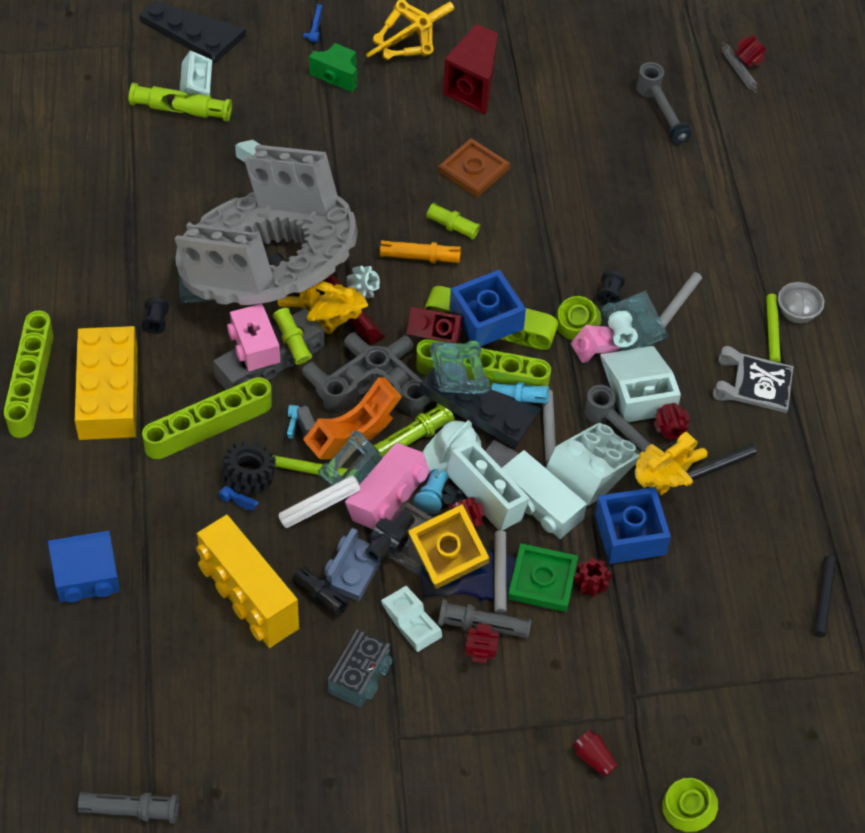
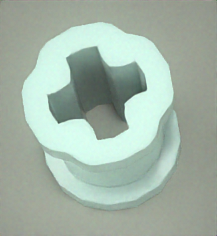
(621, 325)

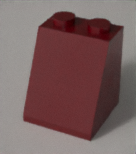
(471, 69)

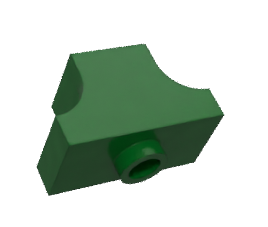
(335, 66)

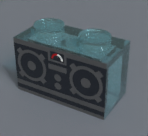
(359, 669)

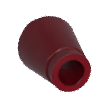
(595, 753)

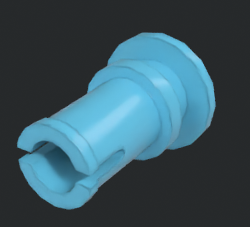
(430, 496)

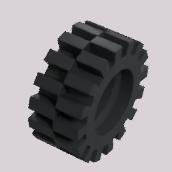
(245, 478)

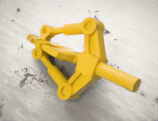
(420, 23)
(328, 309)
(669, 467)

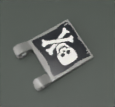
(756, 381)

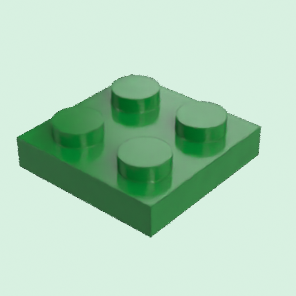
(543, 577)

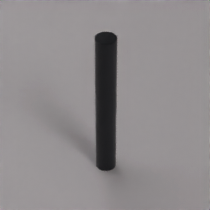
(722, 461)
(824, 596)

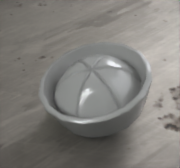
(800, 302)

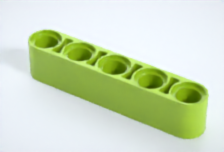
(538, 326)
(497, 366)
(28, 374)
(223, 410)

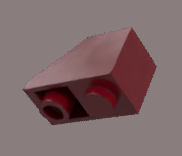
(434, 325)

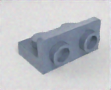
(351, 568)

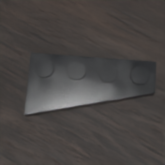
(197, 32)
(491, 411)

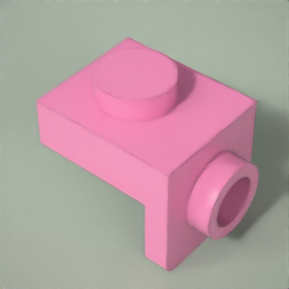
(593, 340)

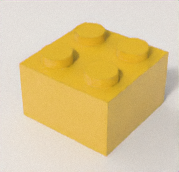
(449, 546)

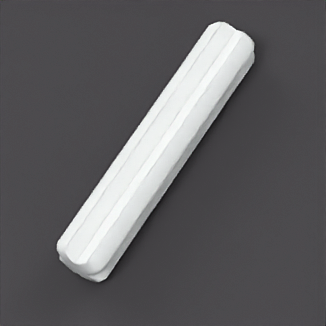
(319, 501)

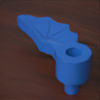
(314, 35)
(241, 500)

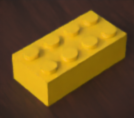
(106, 383)
(247, 581)

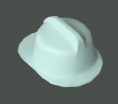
(447, 439)

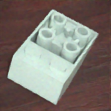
(640, 382)
(592, 461)

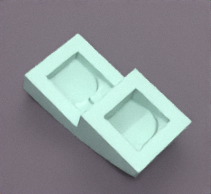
(411, 619)

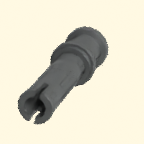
(469, 617)
(143, 806)

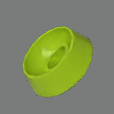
(575, 314)
(690, 805)

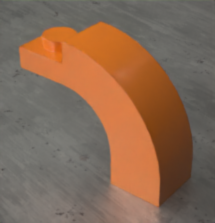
(368, 417)

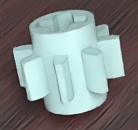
(364, 281)

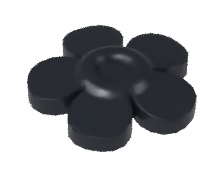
(452, 495)

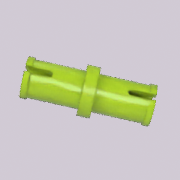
(453, 221)
(292, 336)

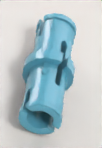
(524, 392)

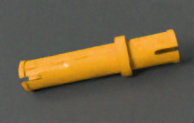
(430, 252)

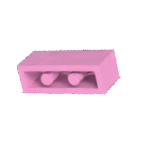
(388, 485)

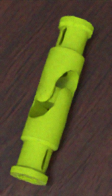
(195, 104)

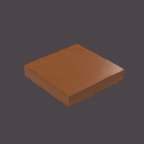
(474, 167)

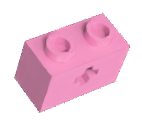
(254, 337)

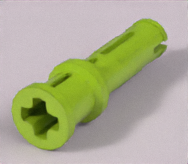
(423, 425)

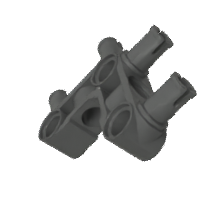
(363, 371)

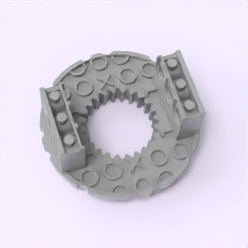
(290, 200)

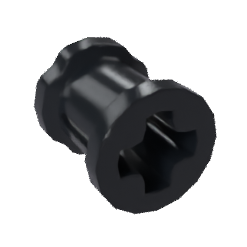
(609, 287)
(155, 315)

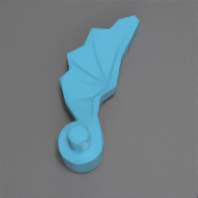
(292, 412)

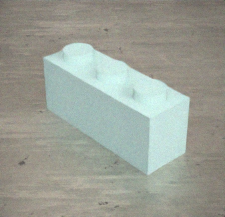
(488, 483)
(549, 499)

